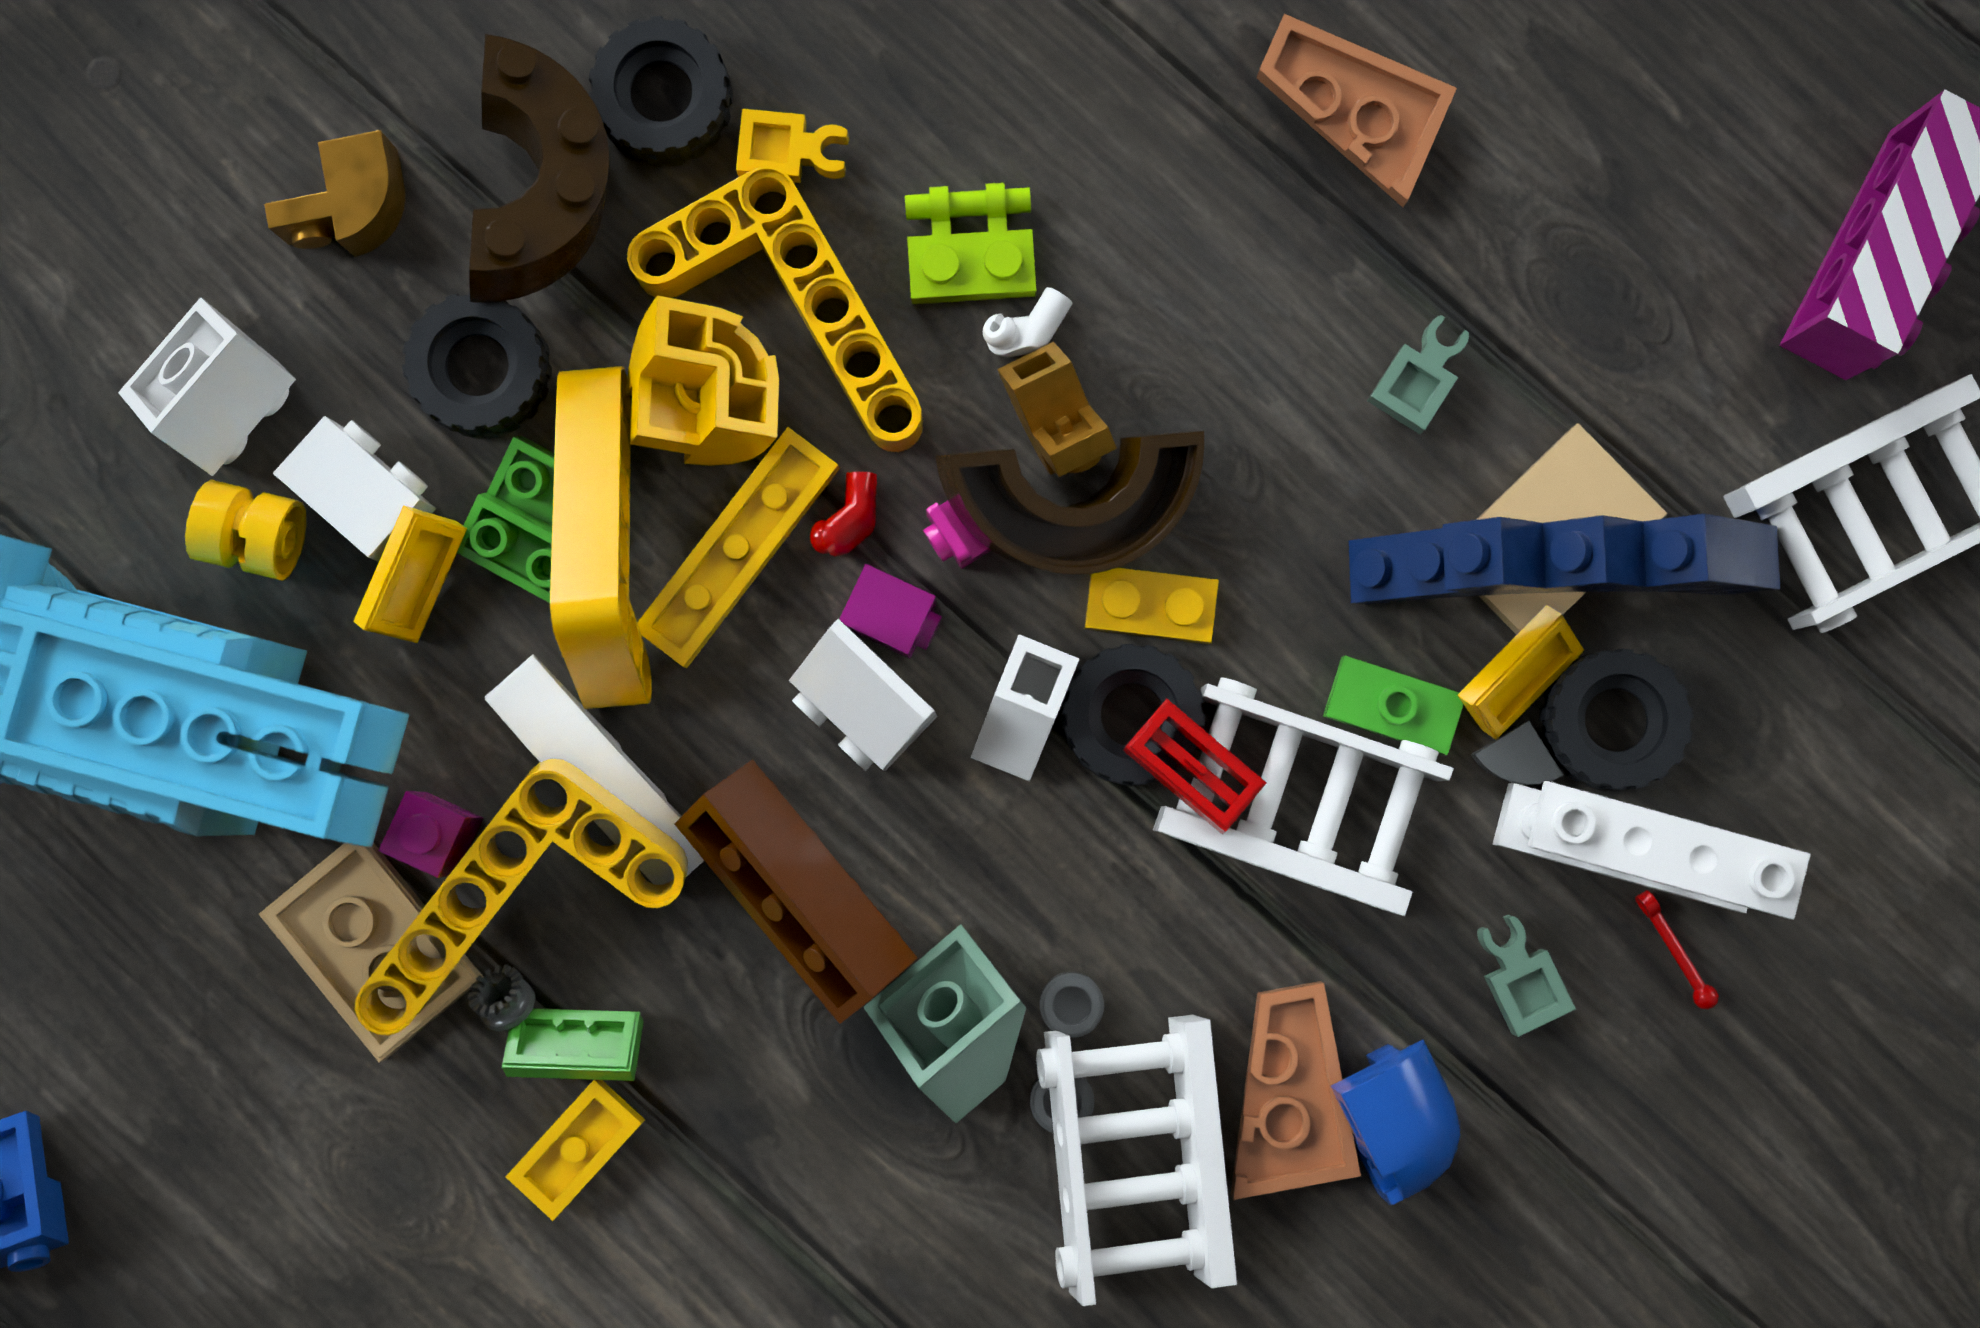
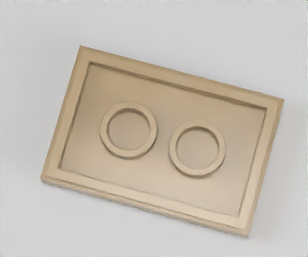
(1566, 483)
(343, 926)

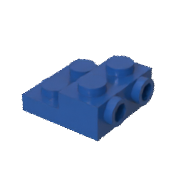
(29, 1200)

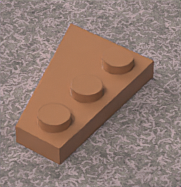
(1358, 101)
(1289, 1115)

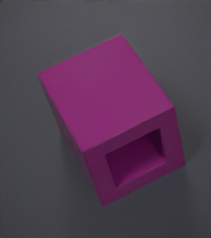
(891, 612)
(430, 833)

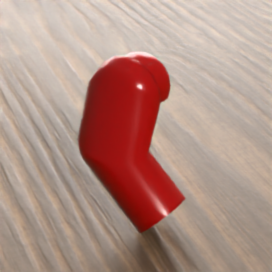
(851, 523)

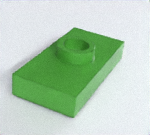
(1393, 705)
(574, 1045)

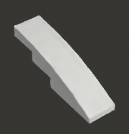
(560, 728)

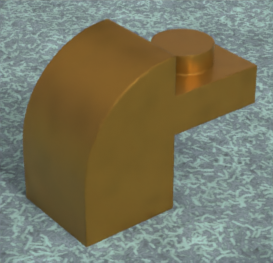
(360, 201)
(1056, 411)

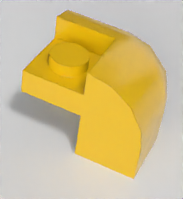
(701, 385)

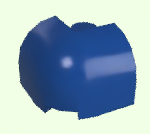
(1401, 1120)

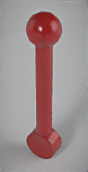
(1704, 995)

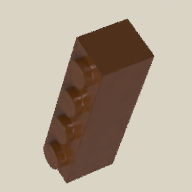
(795, 890)

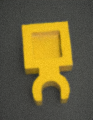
(782, 142)

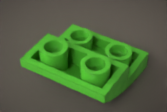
(513, 521)

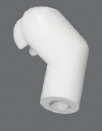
(1026, 334)

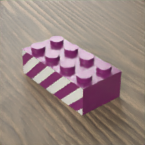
(1893, 242)

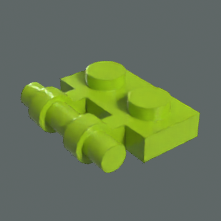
(970, 264)

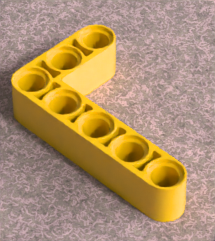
(806, 286)
(592, 541)
(499, 875)

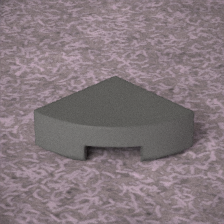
(1518, 757)

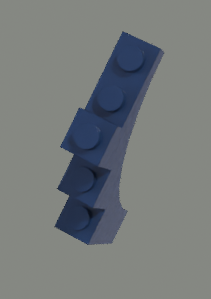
(1566, 556)

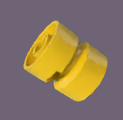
(234, 527)

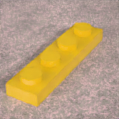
(737, 547)

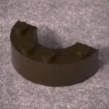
(558, 217)
(1110, 529)

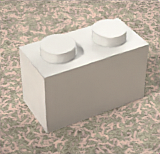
(350, 485)

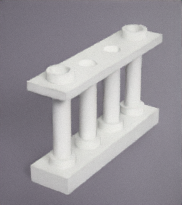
(1829, 471)
(1651, 849)
(1314, 859)
(1196, 1182)

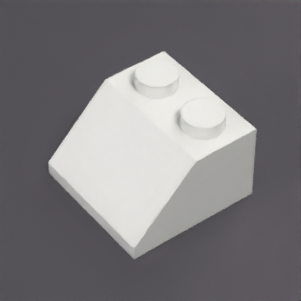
(207, 388)
(861, 697)

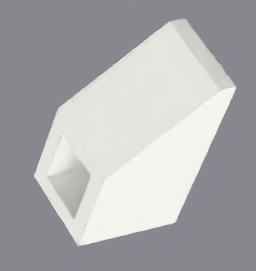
(1024, 707)

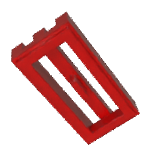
(1180, 787)

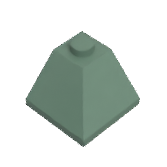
(951, 1023)

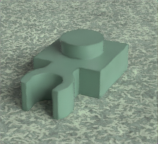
(1417, 381)
(1525, 985)

